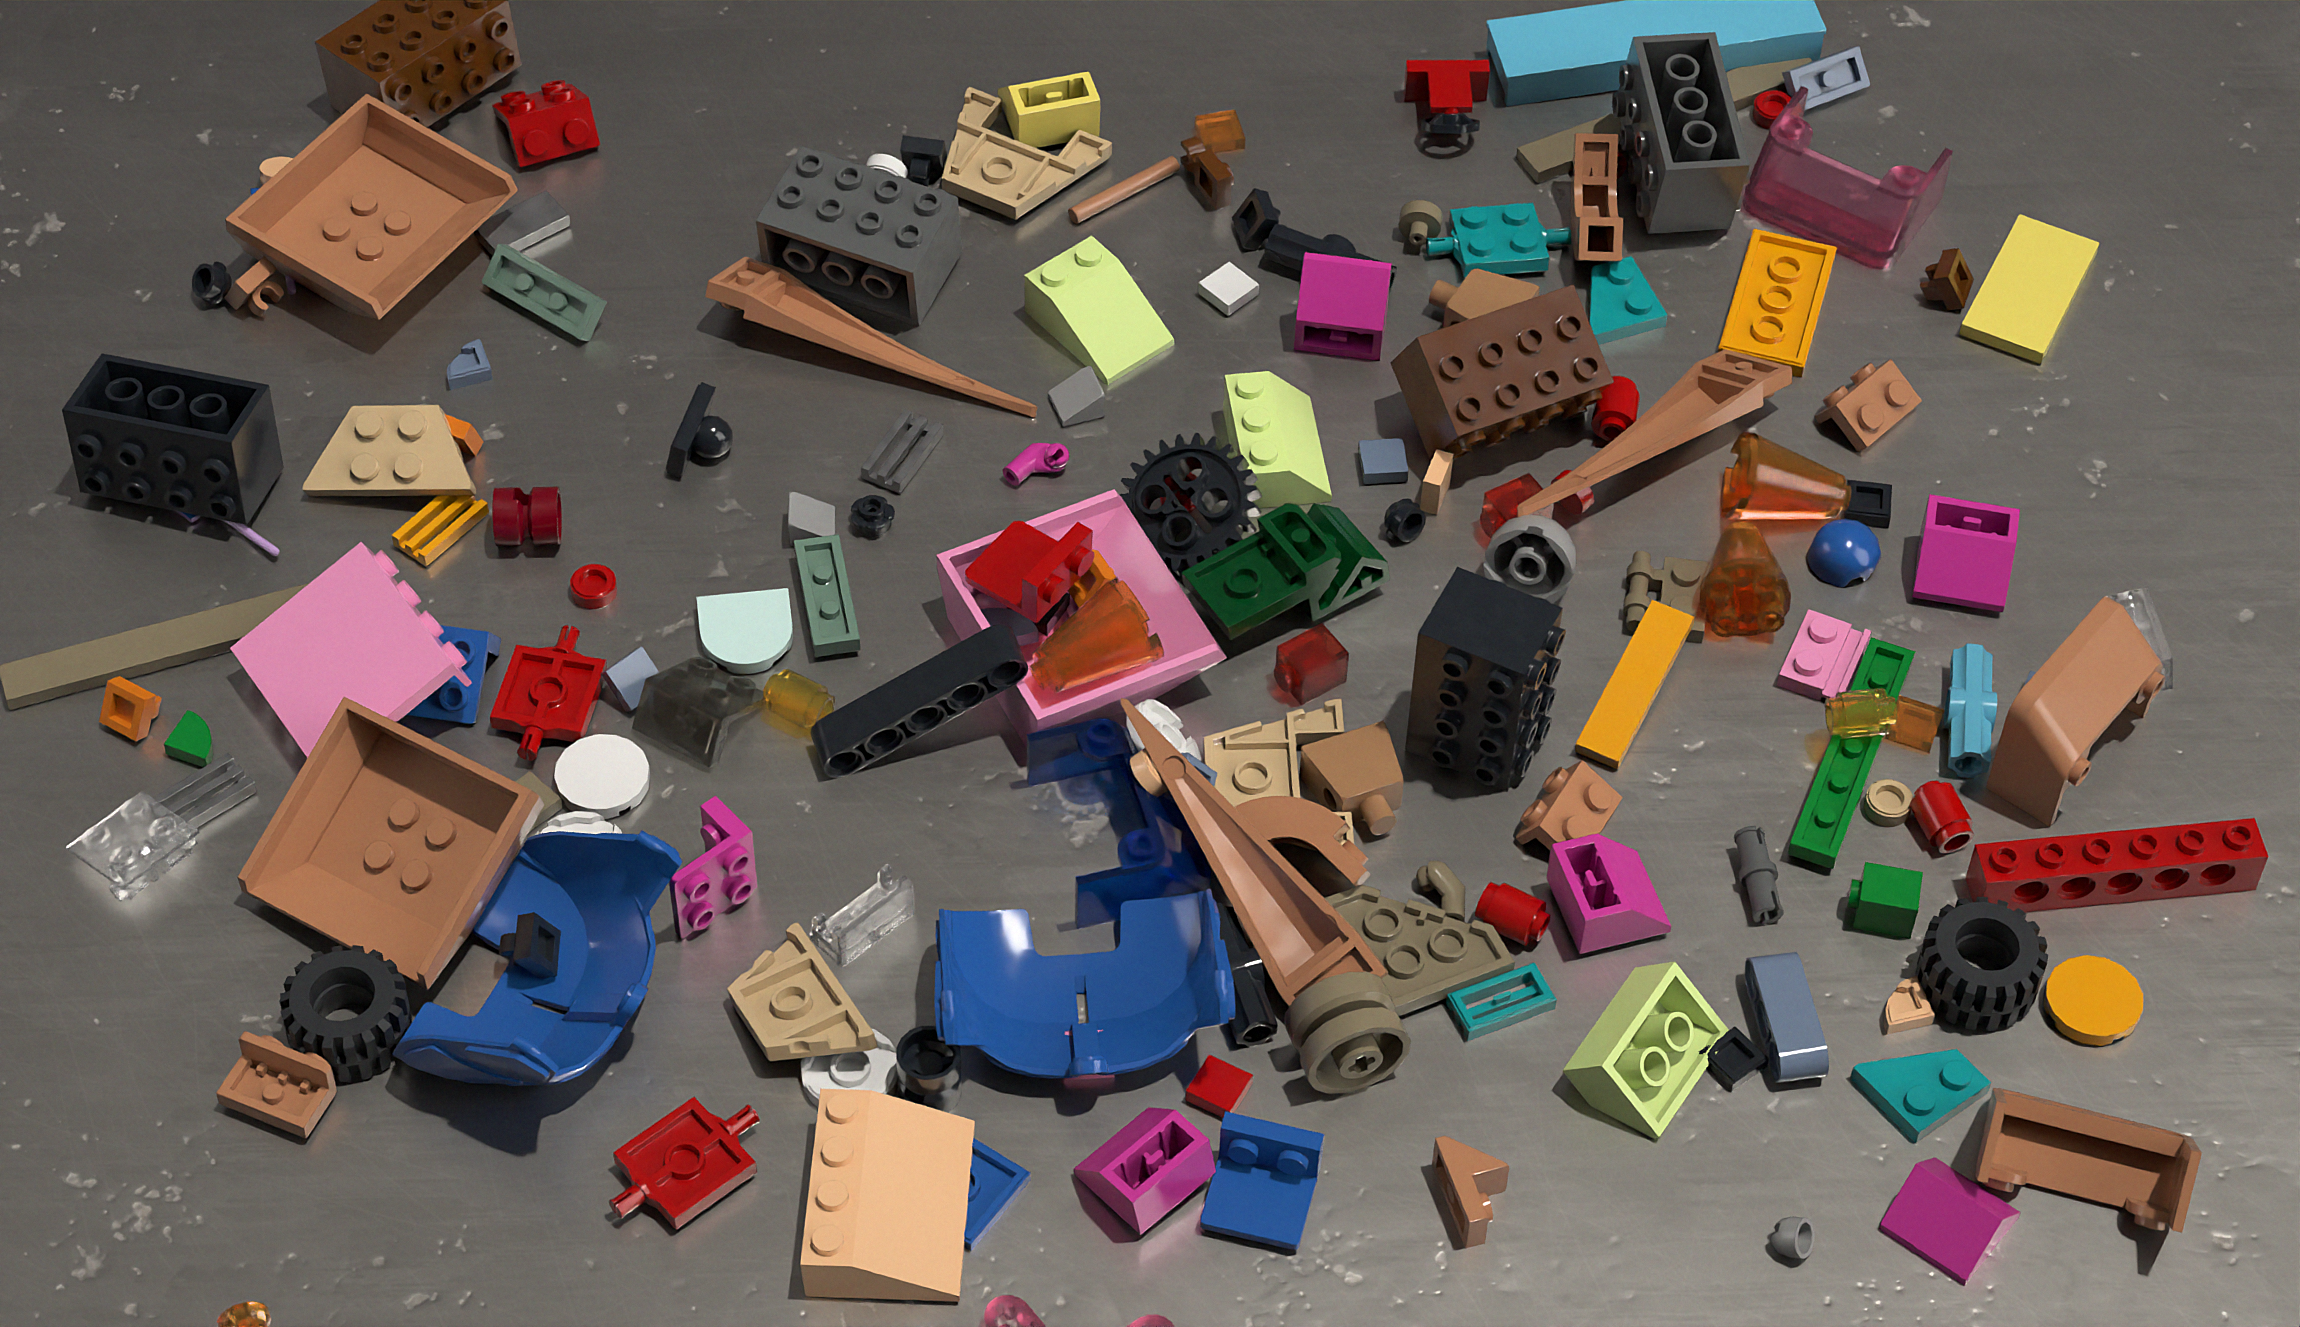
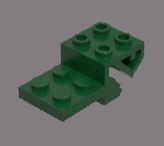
(1290, 561)

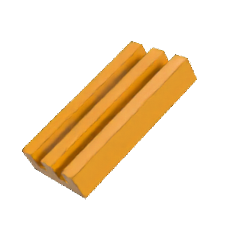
(434, 521)

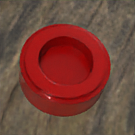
(1769, 106)
(1577, 502)
(593, 586)

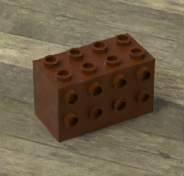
(419, 55)
(1502, 373)

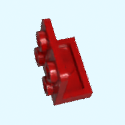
(547, 122)
(1031, 568)

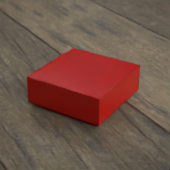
(1218, 1086)

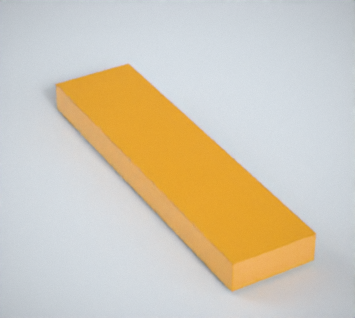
(1634, 684)

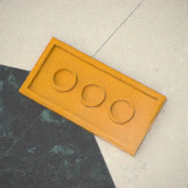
(1778, 299)

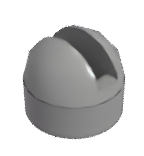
(1794, 1237)

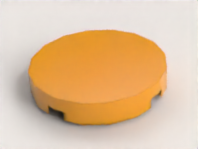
(2093, 1000)

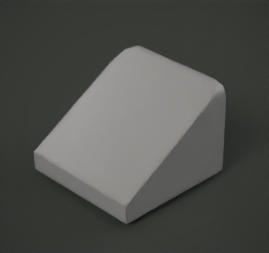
(1078, 398)
(809, 518)

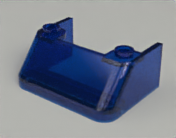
(1153, 861)

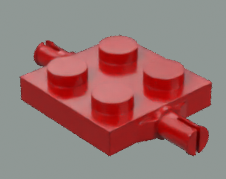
(548, 693)
(685, 1162)

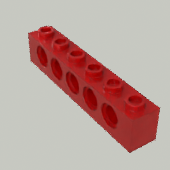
(2119, 866)

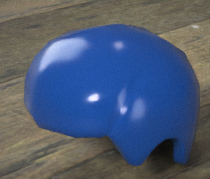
(1844, 552)

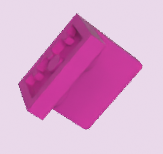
(717, 877)

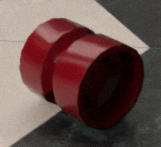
(527, 516)

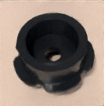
(211, 282)
(872, 515)
(1404, 520)

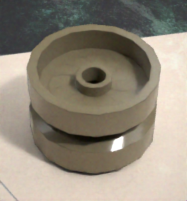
(1347, 1032)

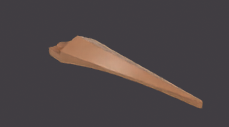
(790, 307)
(1702, 400)
(1284, 915)

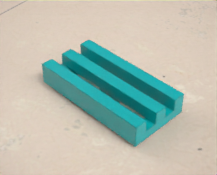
(1505, 1008)

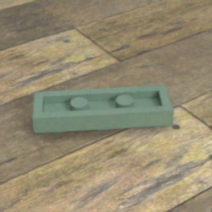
(544, 292)
(827, 595)

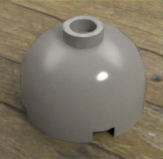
(1532, 557)

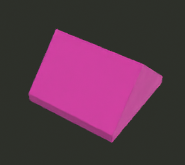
(1947, 1219)

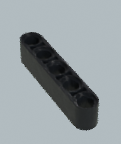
(919, 700)

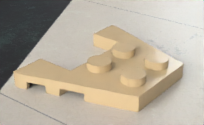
(1007, 172)
(1263, 758)

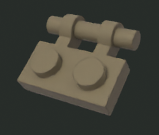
(1678, 586)

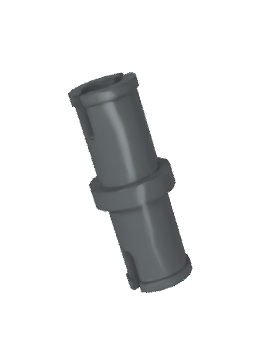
(1758, 874)

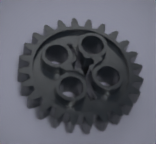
(1221, 479)

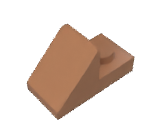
(1466, 1182)

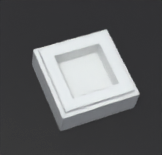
(1228, 288)

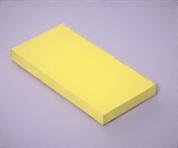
(2029, 288)

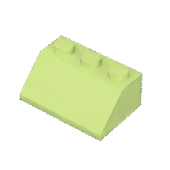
(1278, 438)
(1646, 1049)

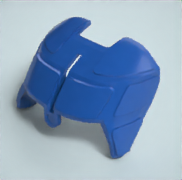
(601, 901)
(1143, 995)

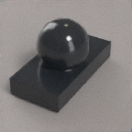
(699, 432)

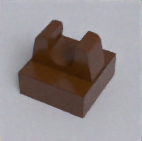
(1948, 280)

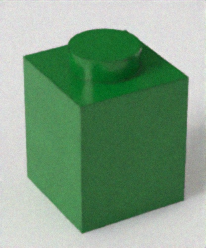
(1885, 899)

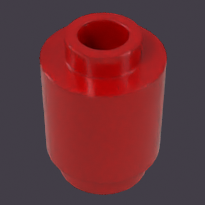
(1616, 409)
(1942, 816)
(1513, 913)

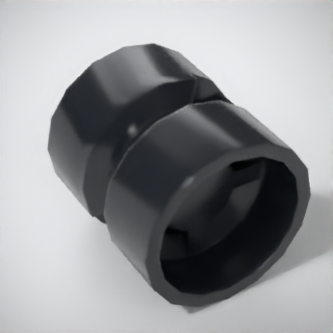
(928, 1069)

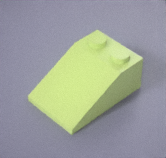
(1095, 310)

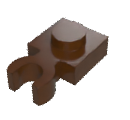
(1211, 175)

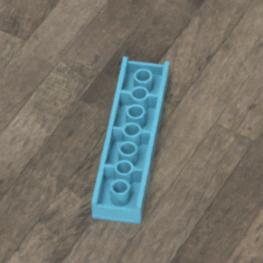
(1584, 46)

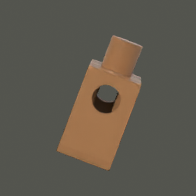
(1479, 295)
(1356, 775)

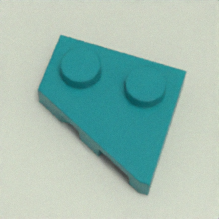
(1622, 302)
(1922, 1088)

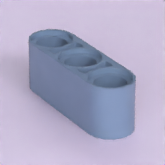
(1786, 1017)

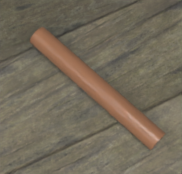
(1123, 189)

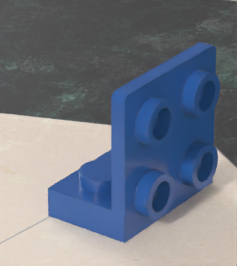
(453, 699)
(1263, 1181)

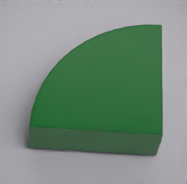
(191, 740)

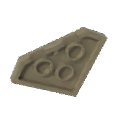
(1422, 946)

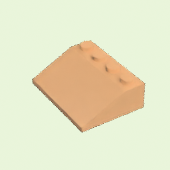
(886, 1199)

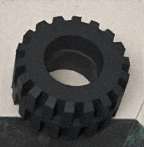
(1991, 934)
(342, 981)

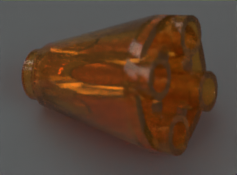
(1744, 585)

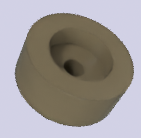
(1420, 221)

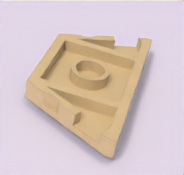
(391, 454)
(798, 1004)

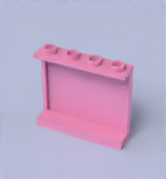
(351, 638)

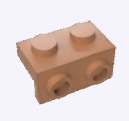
(1871, 404)
(1572, 807)
(278, 1084)

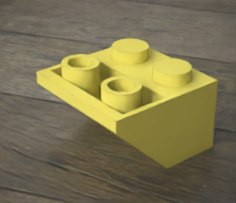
(1052, 109)

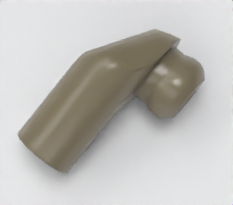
(1452, 891)

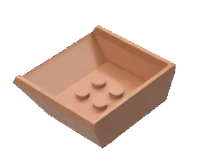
(369, 208)
(390, 842)

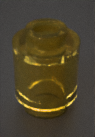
(797, 698)
(1860, 713)

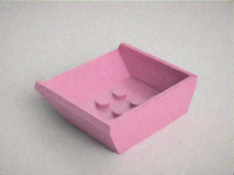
(1126, 549)

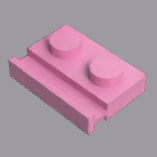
(1823, 657)

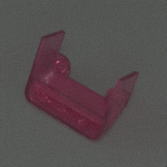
(1834, 202)

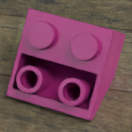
(1342, 306)
(1966, 553)
(1604, 893)
(1148, 1166)

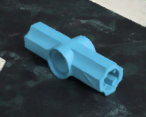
(1970, 711)

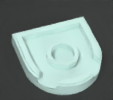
(746, 628)

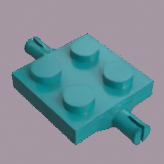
(1499, 239)

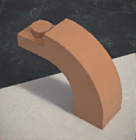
(1593, 198)
(1308, 823)

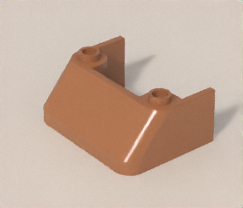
(2069, 706)
(2088, 1156)

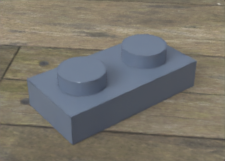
(1828, 77)

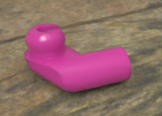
(1036, 459)

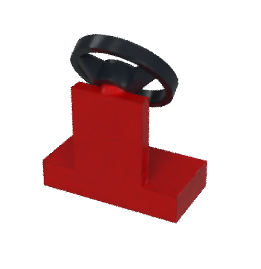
(1449, 89)

